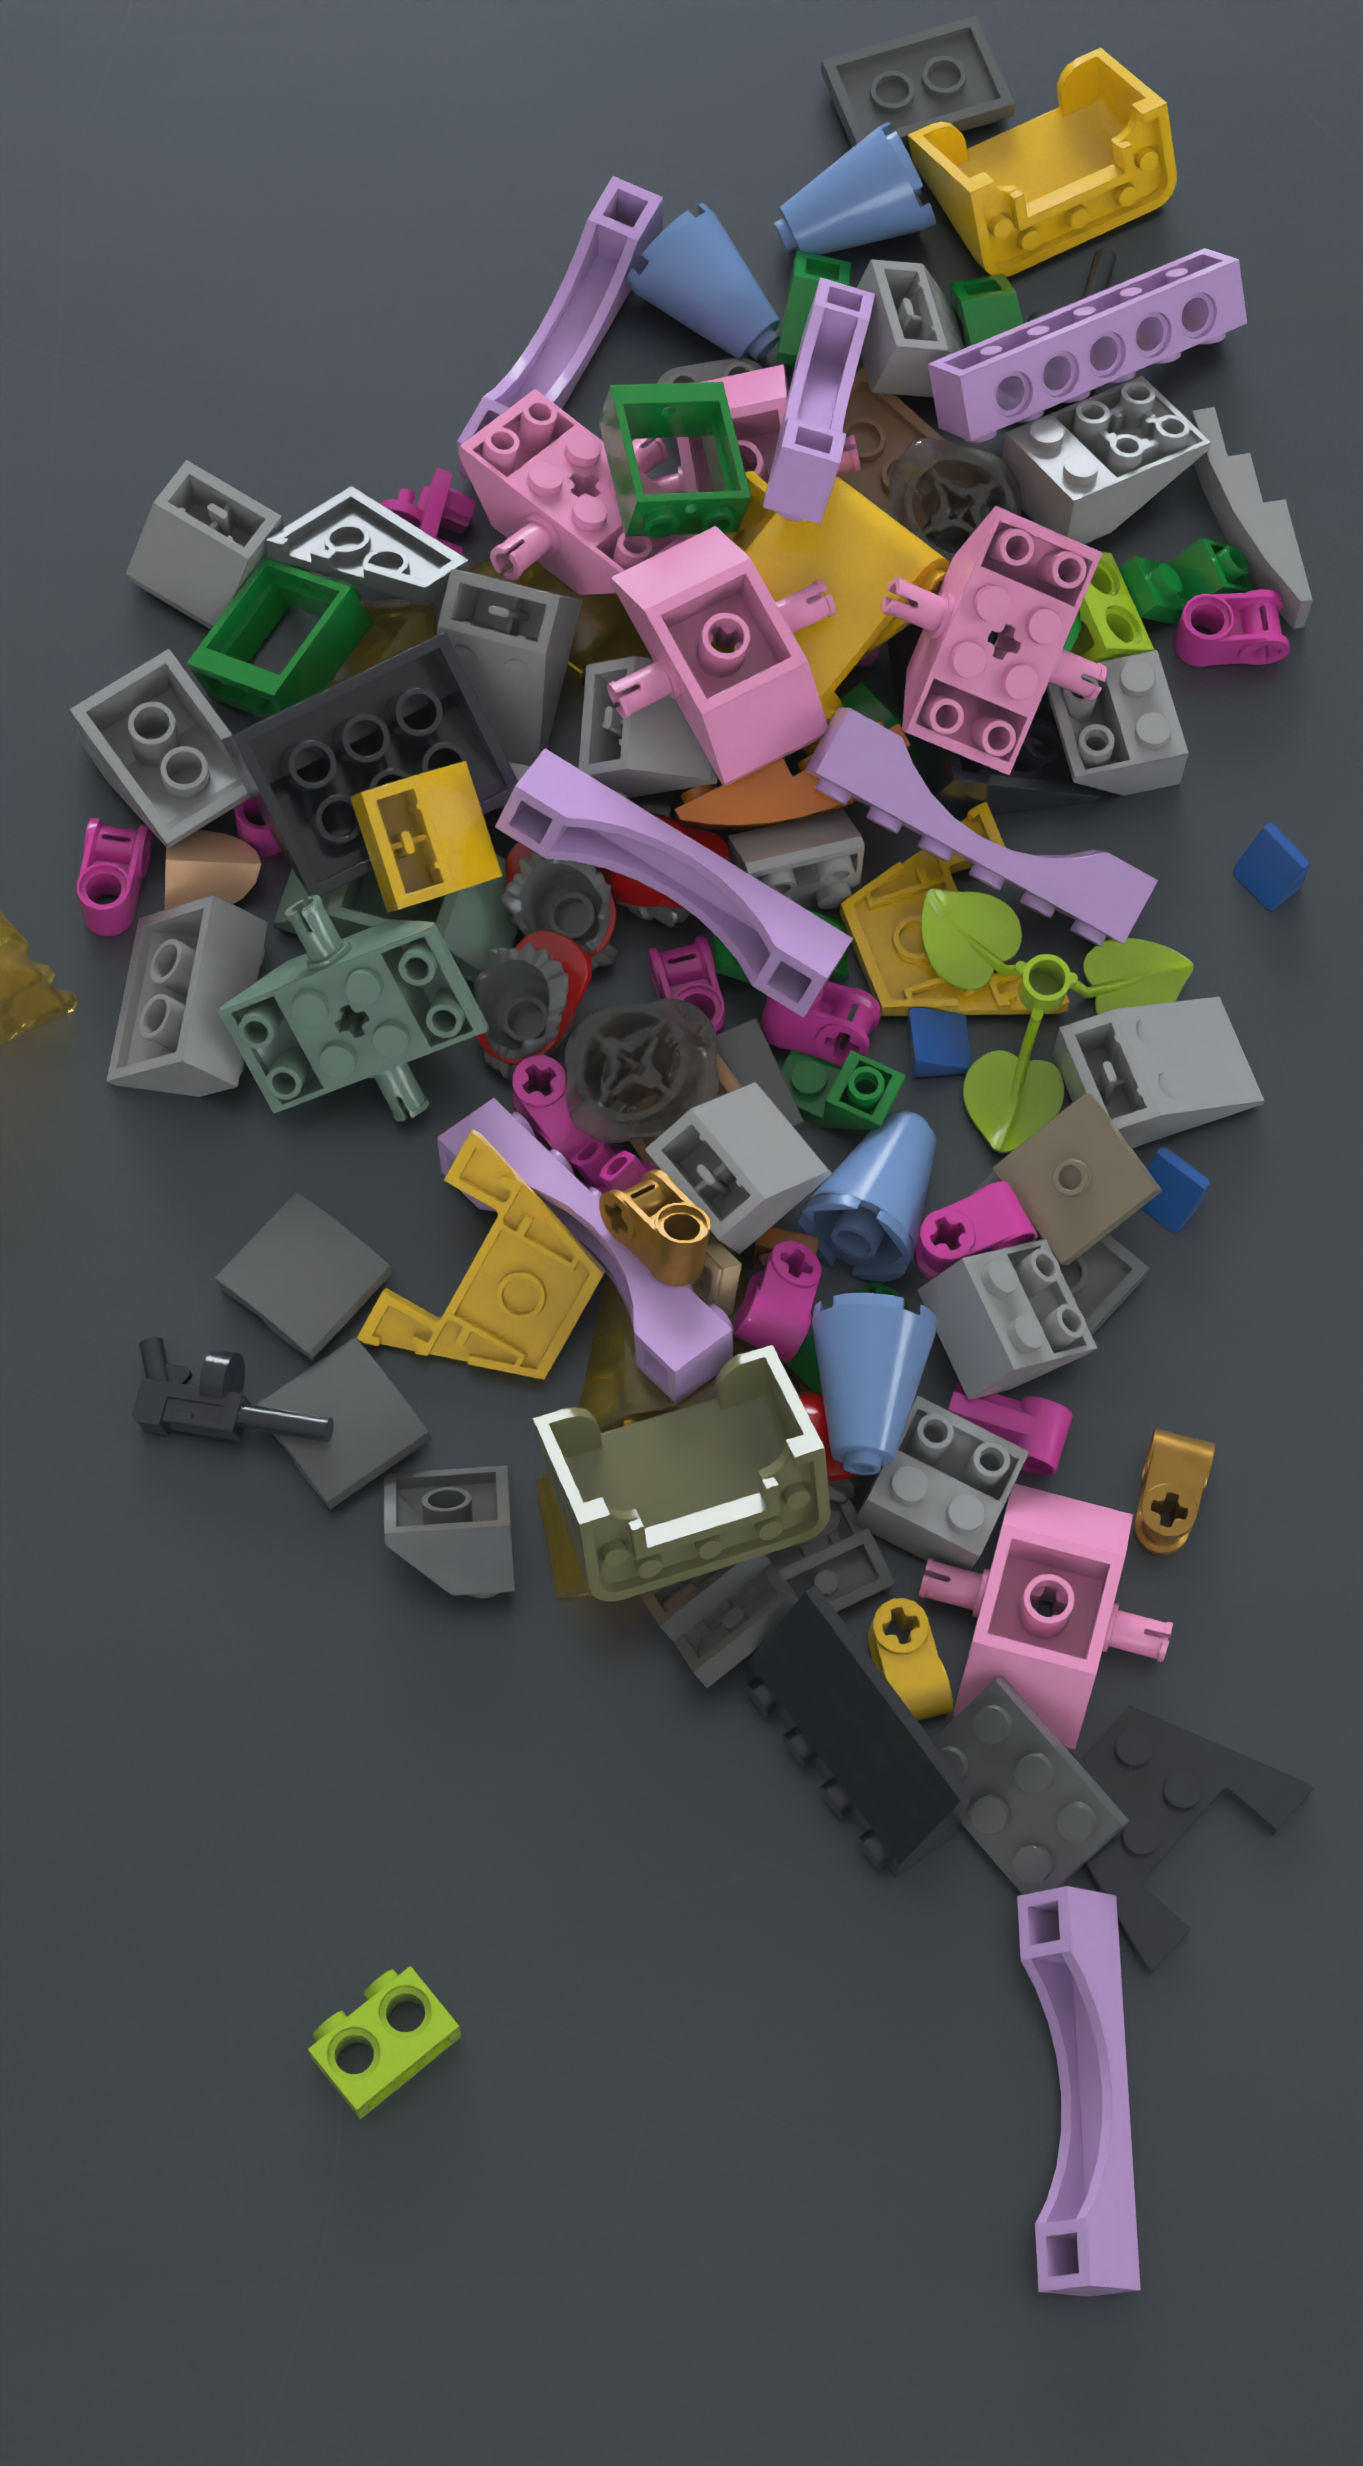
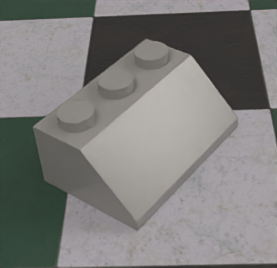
(177, 980)

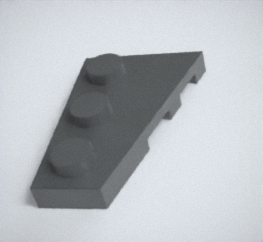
(367, 547)

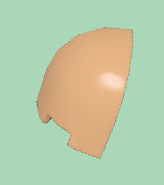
(208, 866)

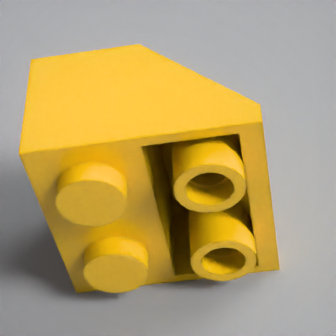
(426, 836)

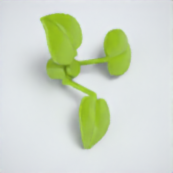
(973, 936)

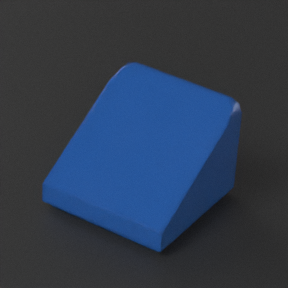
(1272, 867)
(938, 1042)
(1181, 1190)

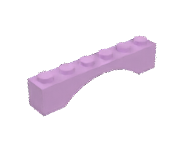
(584, 306)
(817, 402)
(875, 768)
(583, 821)
(675, 1333)
(1090, 2213)

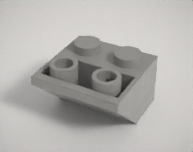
(906, 328)
(200, 544)
(1127, 734)
(641, 753)
(804, 859)
(739, 1163)
(1006, 1318)
(942, 1487)

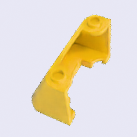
(1058, 175)
(856, 557)

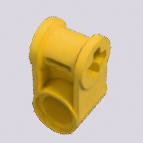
(910, 1667)

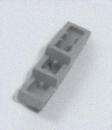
(1255, 528)

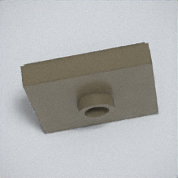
(1077, 1179)

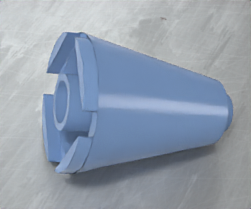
(857, 199)
(707, 286)
(875, 1200)
(869, 1374)

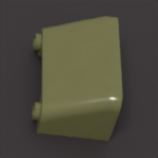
(690, 1483)

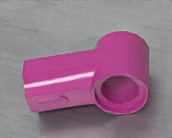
(1030, 1423)

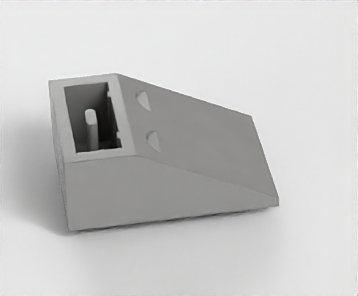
(1100, 459)
(513, 652)
(1158, 1067)

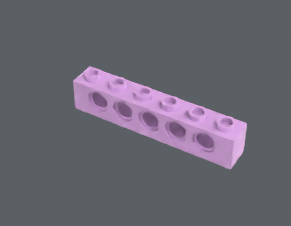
(1087, 345)

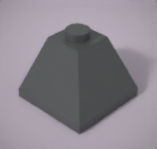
(453, 1527)

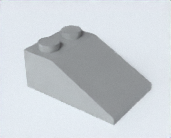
(161, 748)

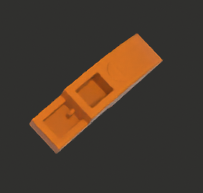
(760, 798)

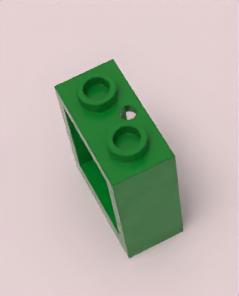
(694, 411)
(225, 653)

